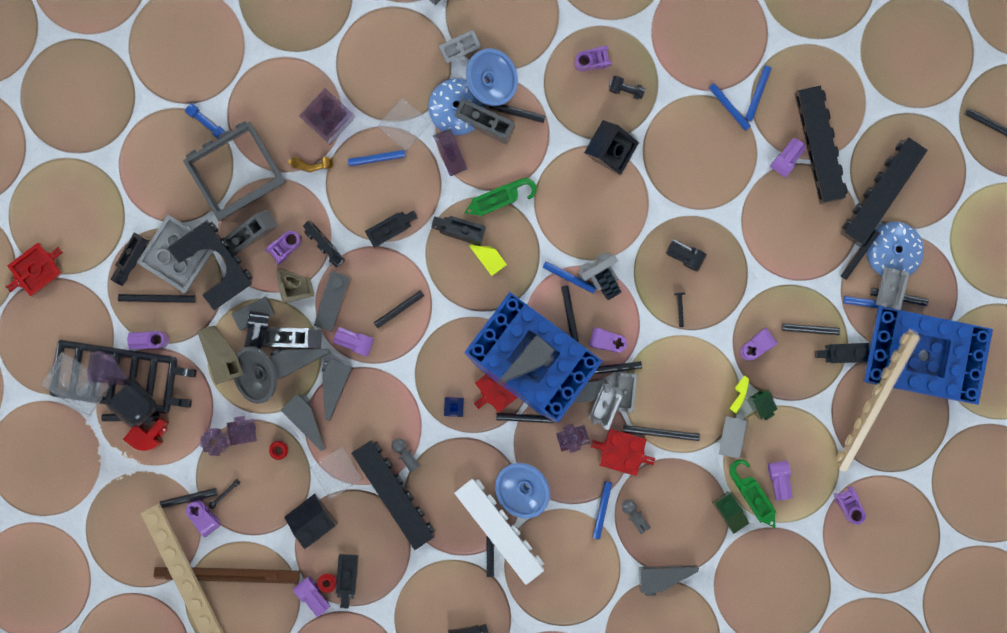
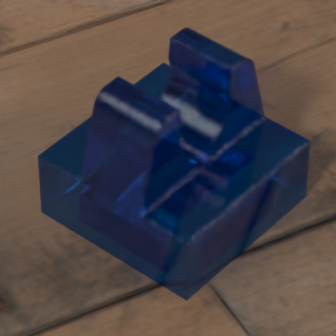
(454, 407)

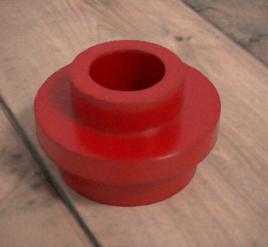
(272, 450)
(327, 576)

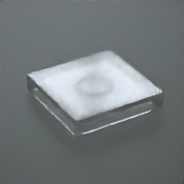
(404, 124)
(336, 473)

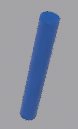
(758, 93)
(729, 106)
(376, 158)
(569, 277)
(860, 302)
(602, 510)

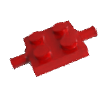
(34, 269)
(493, 394)
(622, 452)

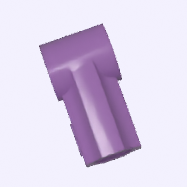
(786, 160)
(146, 340)
(357, 342)
(779, 474)
(308, 592)

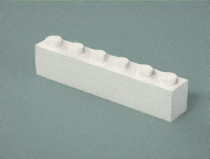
(499, 531)

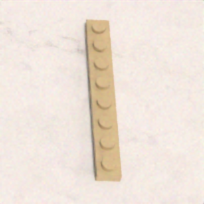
(880, 393)
(180, 570)

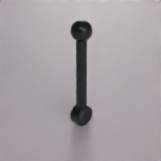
(212, 505)

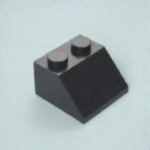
(611, 147)
(310, 521)

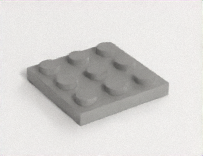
(163, 264)

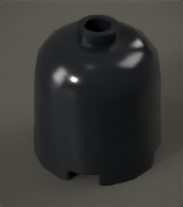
(133, 405)

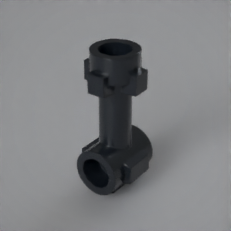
(617, 85)

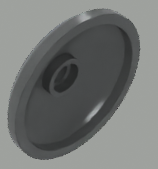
(259, 375)

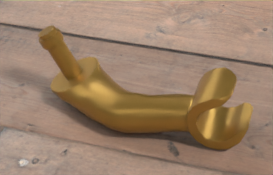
(326, 163)

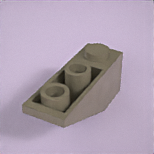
(220, 356)

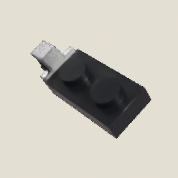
(390, 228)
(459, 229)
(324, 244)
(128, 258)
(844, 353)
(346, 578)

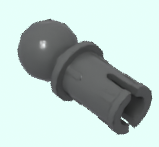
(399, 446)
(630, 507)

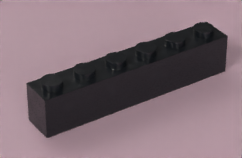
(820, 144)
(883, 192)
(393, 494)

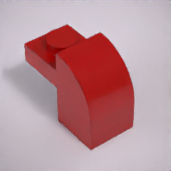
(145, 440)

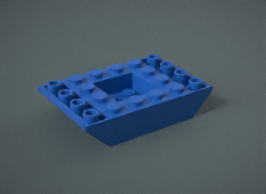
(954, 351)
(550, 387)

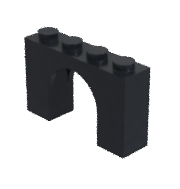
(206, 237)

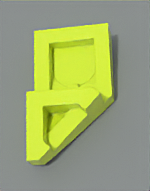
(489, 258)
(741, 388)

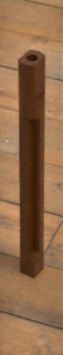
(237, 575)

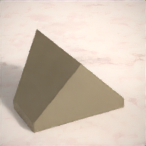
(293, 286)

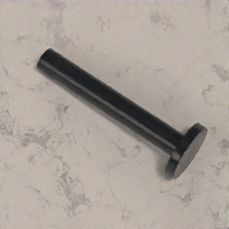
(680, 308)

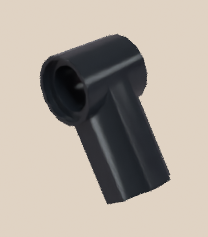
(690, 257)
(256, 325)

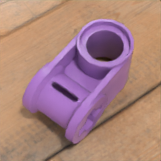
(596, 57)
(283, 247)
(604, 340)
(760, 343)
(850, 504)
(204, 519)

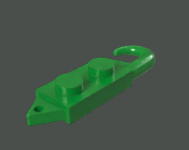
(499, 197)
(753, 495)

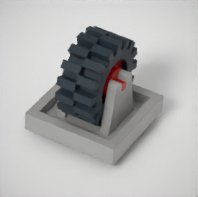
(602, 274)

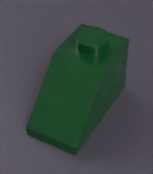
(762, 404)
(730, 512)

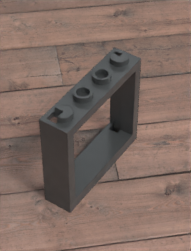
(210, 147)

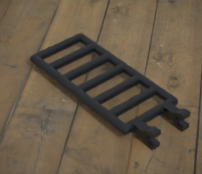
(135, 355)

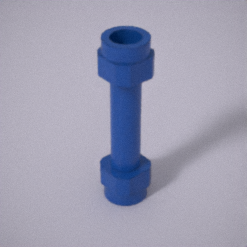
(193, 112)

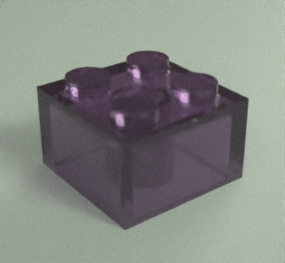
(327, 116)

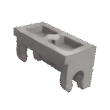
(459, 46)
(892, 288)
(627, 384)
(605, 405)
(733, 437)

